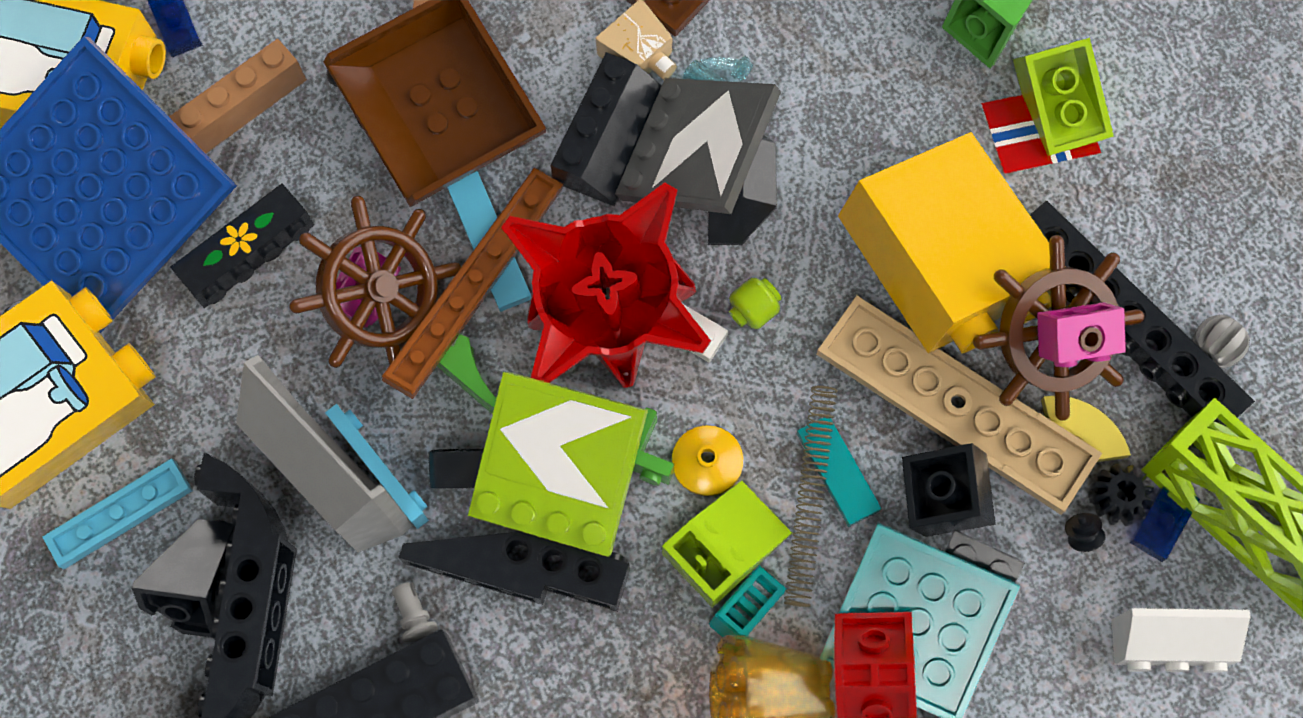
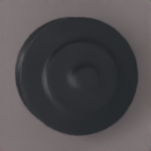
(1085, 532)

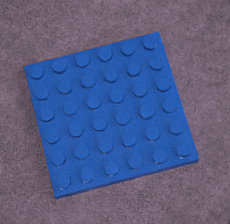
(100, 181)

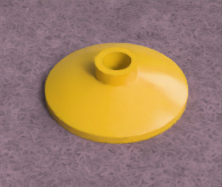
(704, 477)

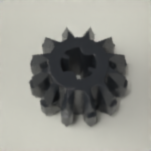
(1134, 502)

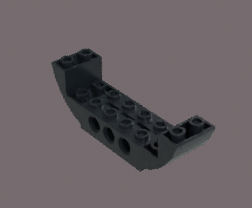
(258, 550)

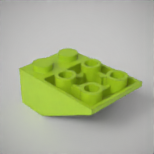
(725, 543)

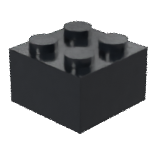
(948, 490)

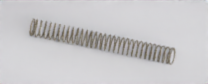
(796, 603)

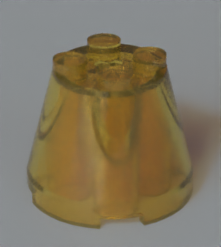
(768, 681)

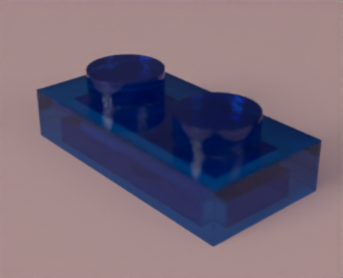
(175, 26)
(1161, 526)

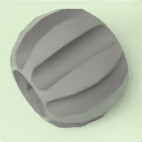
(1222, 340)

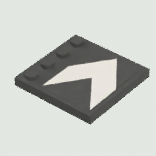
(700, 142)

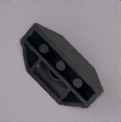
(754, 203)

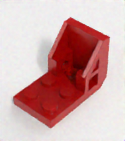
(874, 665)

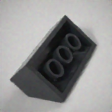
(605, 129)

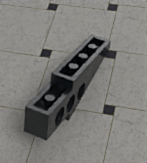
(486, 563)

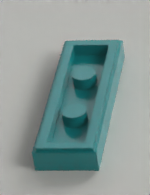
(843, 475)

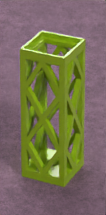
(1232, 485)

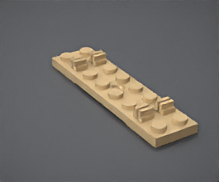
(1016, 438)

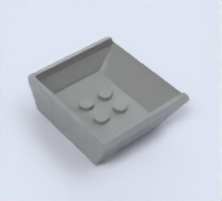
(314, 462)

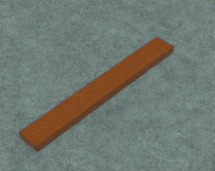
(468, 288)

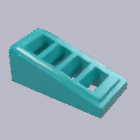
(730, 621)

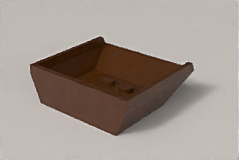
(434, 96)

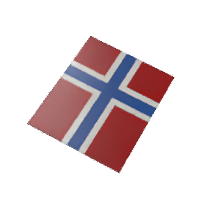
(1018, 139)

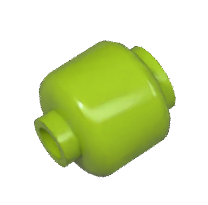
(754, 303)

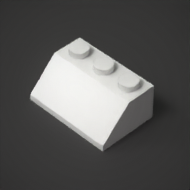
(1179, 638)

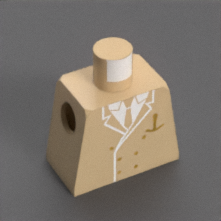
(639, 39)

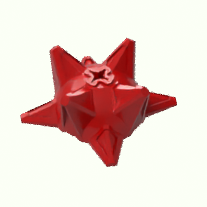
(571, 280)

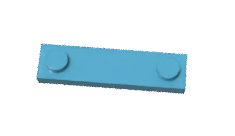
(409, 503)
(117, 514)

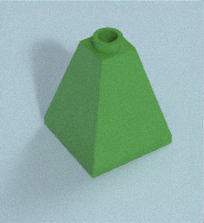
(985, 25)

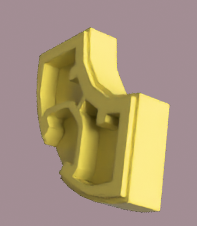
(1091, 427)

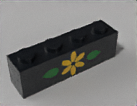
(243, 246)

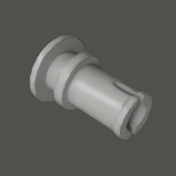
(413, 616)

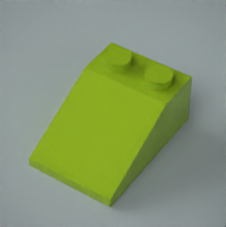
(1064, 96)

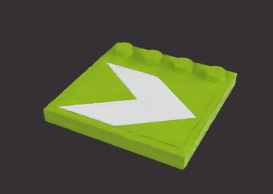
(557, 463)

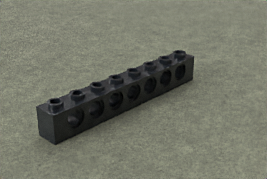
(1172, 342)

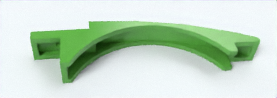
(461, 367)

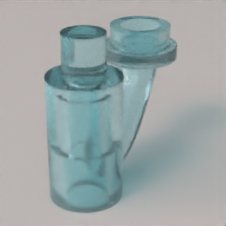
(704, 69)

